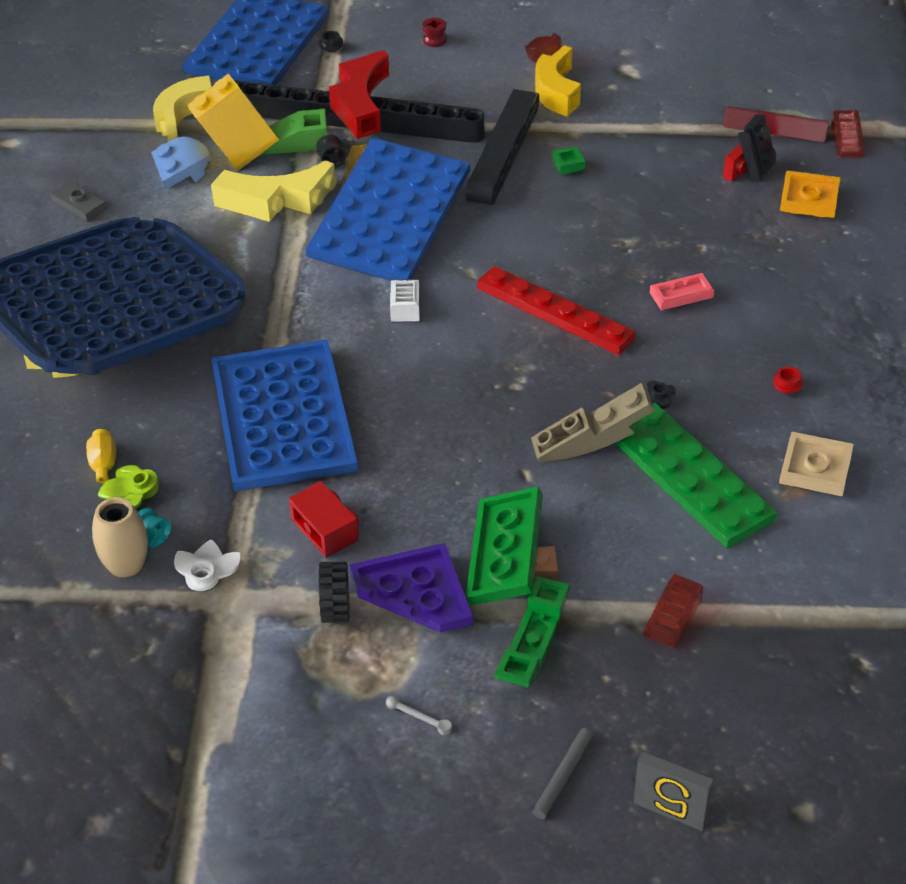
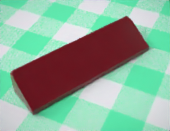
(779, 123)

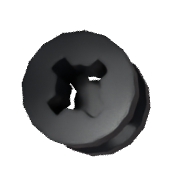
(331, 150)

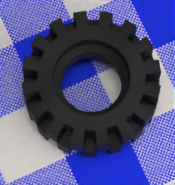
(334, 592)

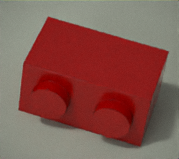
(324, 519)

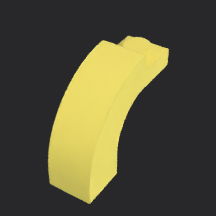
(172, 104)

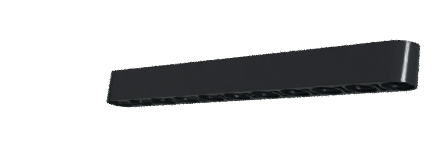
(396, 115)

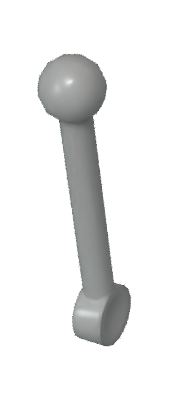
(444, 726)

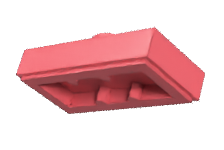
(681, 291)

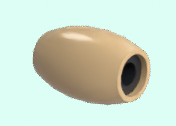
(119, 537)

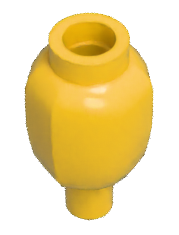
(101, 454)

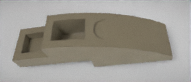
(588, 432)

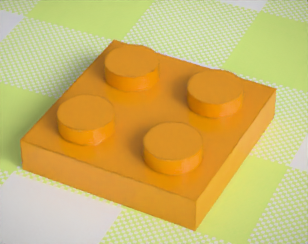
(810, 194)

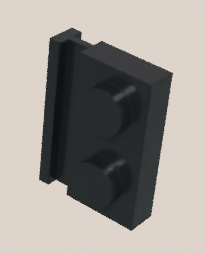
(757, 147)

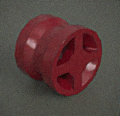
(434, 32)

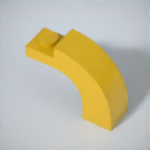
(555, 90)

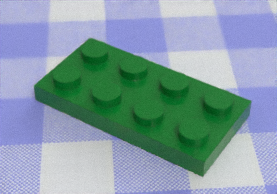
(505, 546)

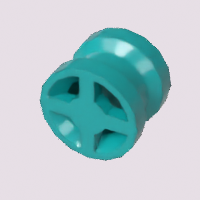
(156, 527)

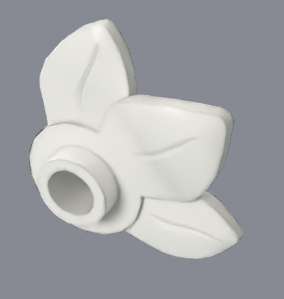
(206, 566)

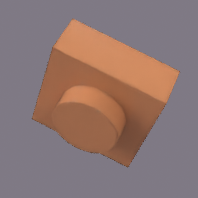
(546, 563)

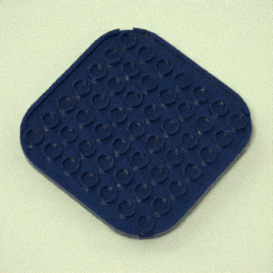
(113, 295)

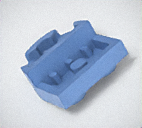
(181, 159)

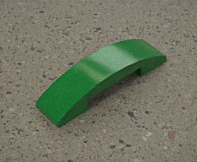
(535, 633)

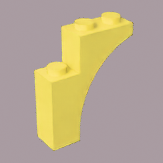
(267, 195)

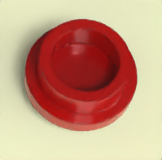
(788, 380)

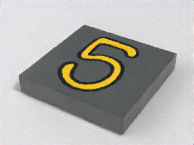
(672, 790)

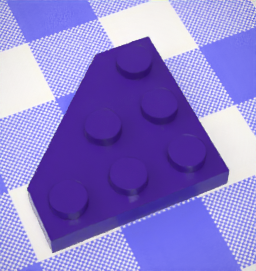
(415, 586)

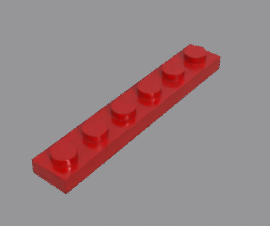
(556, 310)

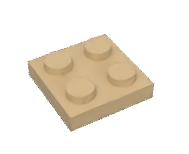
(816, 463)

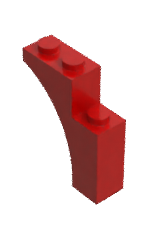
(351, 96)

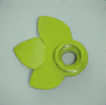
(131, 485)

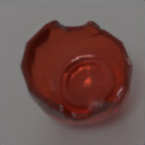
(543, 45)

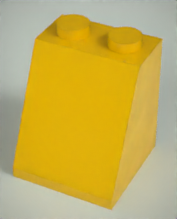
(232, 122)

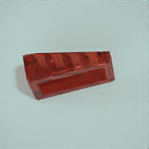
(847, 131)
(682, 592)

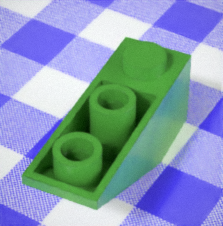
(298, 132)

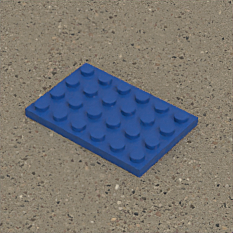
(257, 40)
(388, 210)
(283, 415)

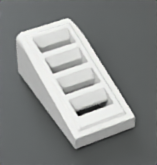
(404, 300)

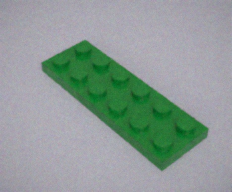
(696, 478)

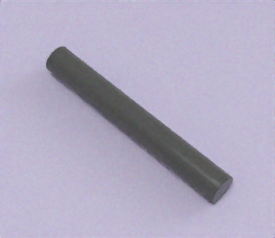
(562, 773)

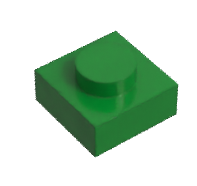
(568, 160)

